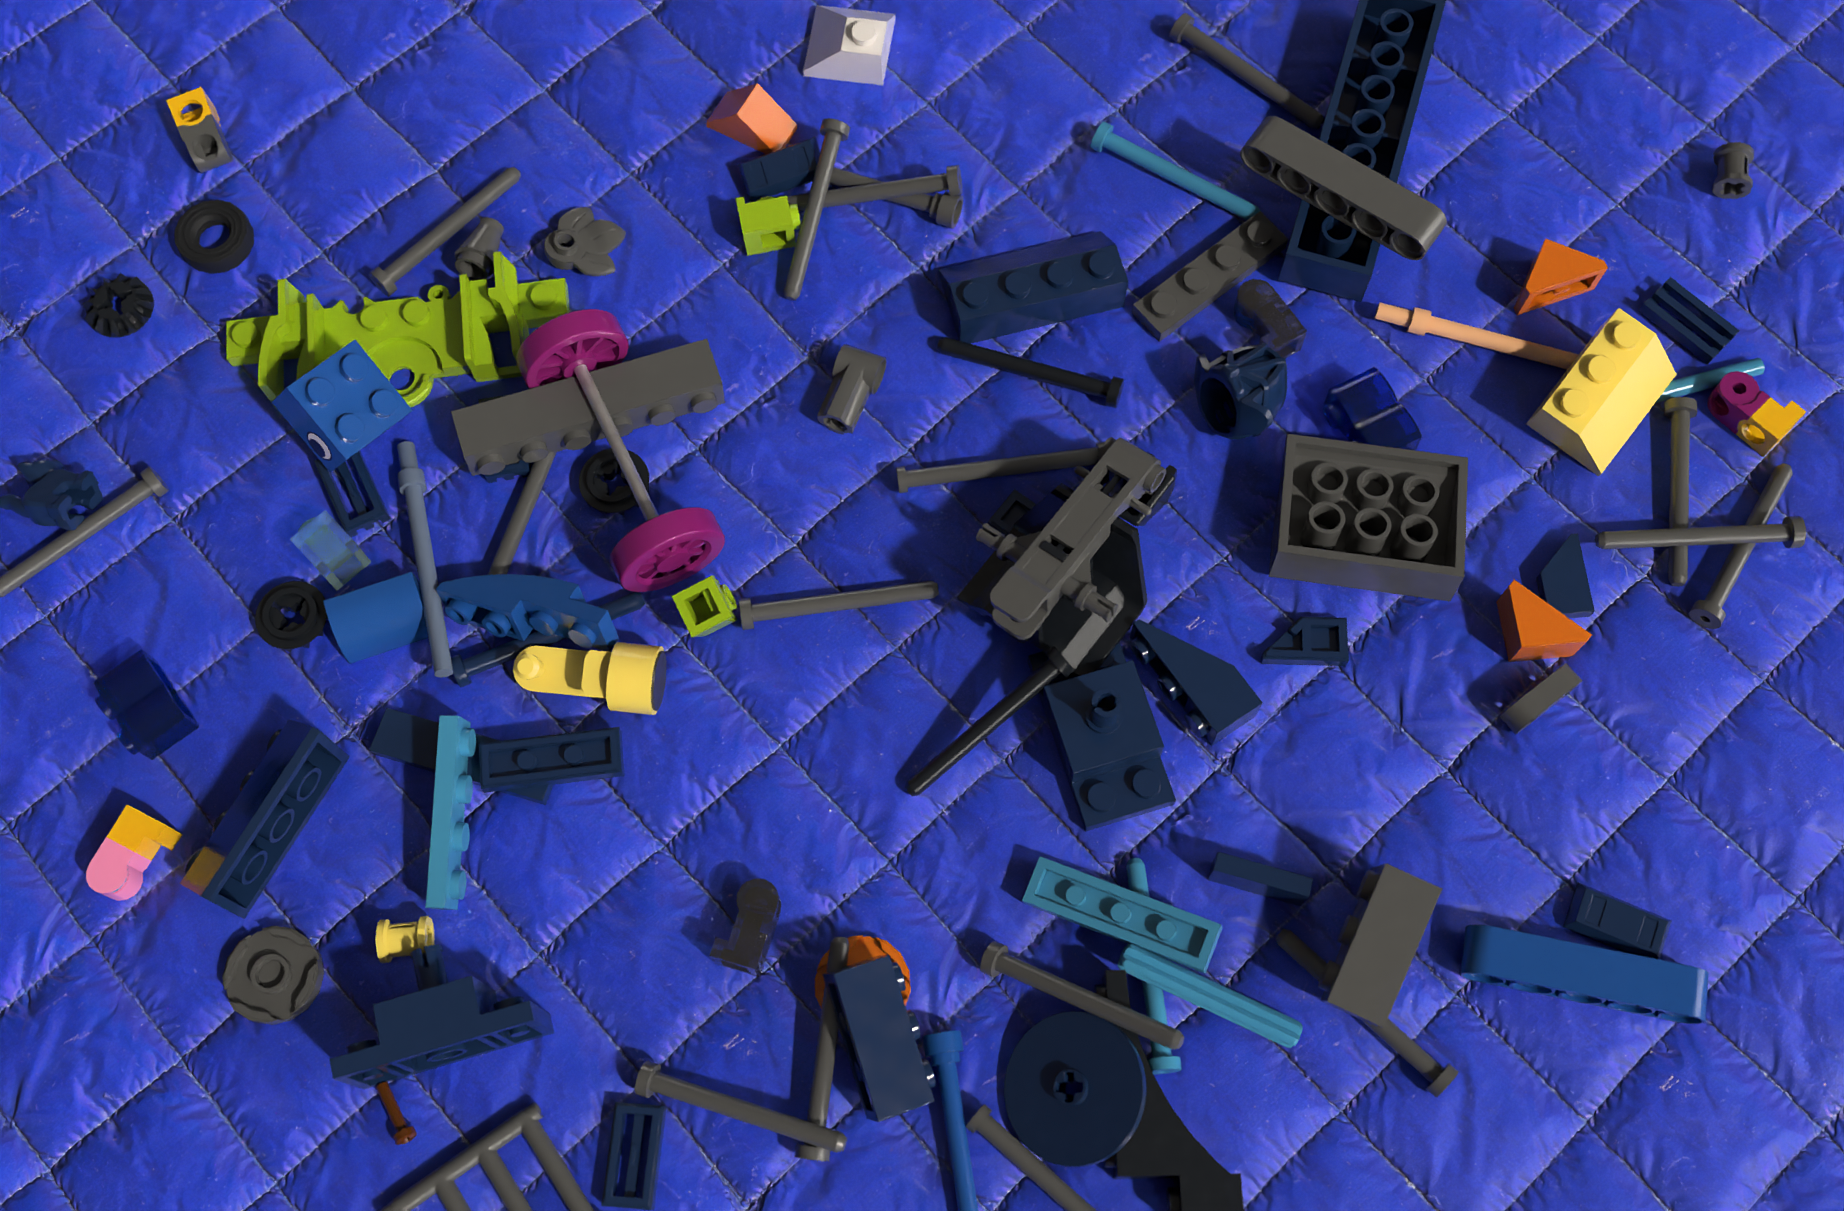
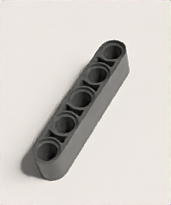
(1343, 188)

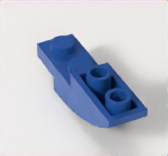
(518, 603)

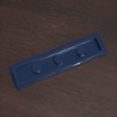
(414, 743)

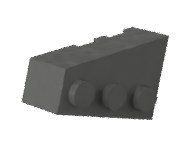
(1378, 943)

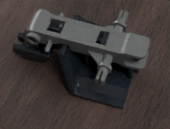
(1071, 564)

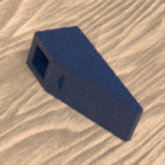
(1204, 685)

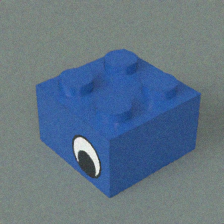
(341, 405)

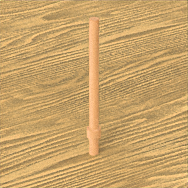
(1420, 322)

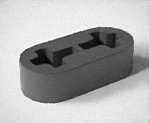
(1541, 698)

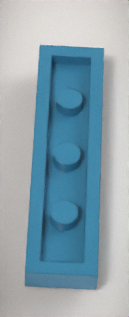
(448, 831)
(1122, 914)

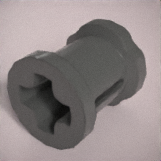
(1733, 170)

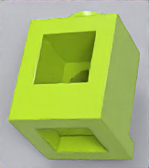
(768, 224)
(706, 607)

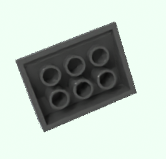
(1370, 518)

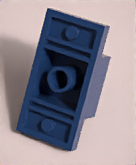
(1106, 741)
(438, 1026)

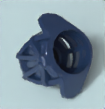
(1249, 381)

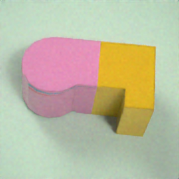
(127, 852)

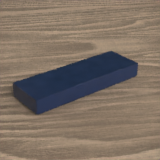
(551, 759)

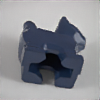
(53, 494)

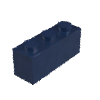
(880, 1037)

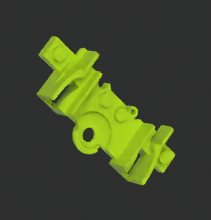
(404, 333)

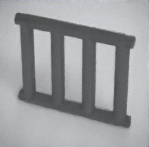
(485, 1152)

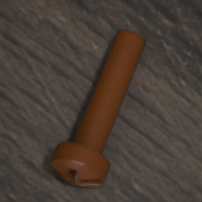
(403, 1132)

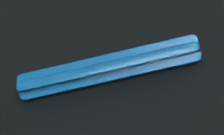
(1210, 995)

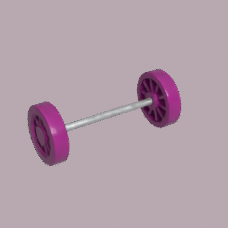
(667, 544)

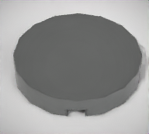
(273, 975)

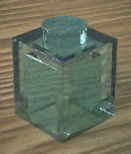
(330, 549)

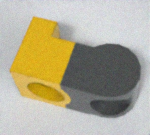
(200, 130)

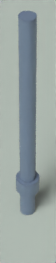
(412, 486)

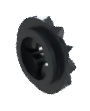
(136, 306)
(604, 467)
(291, 597)

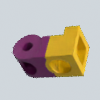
(1752, 412)

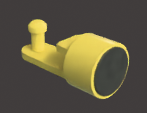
(628, 677)

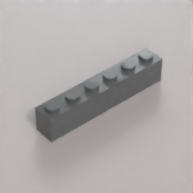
(561, 418)

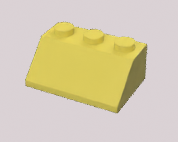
(1605, 392)

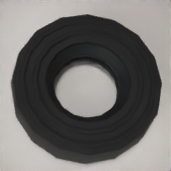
(204, 216)

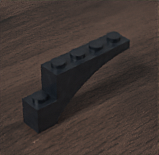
(1163, 1143)

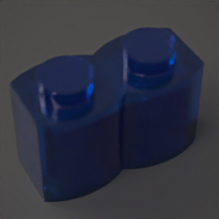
(1370, 413)
(144, 706)

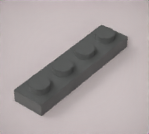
(1209, 276)

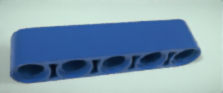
(1585, 974)

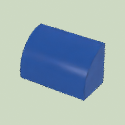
(378, 617)

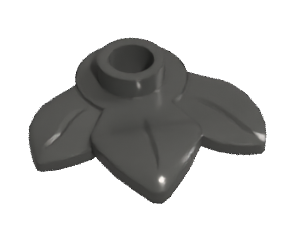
(584, 243)

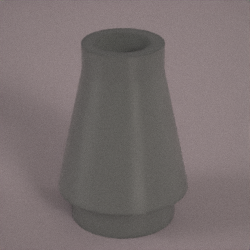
(476, 252)

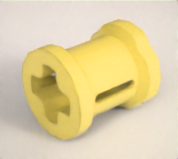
(403, 938)

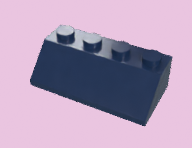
(1034, 287)
(265, 818)

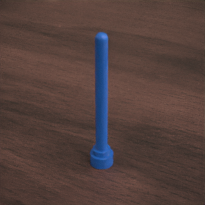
(944, 1054)

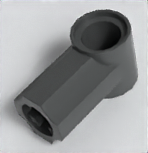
(854, 378)

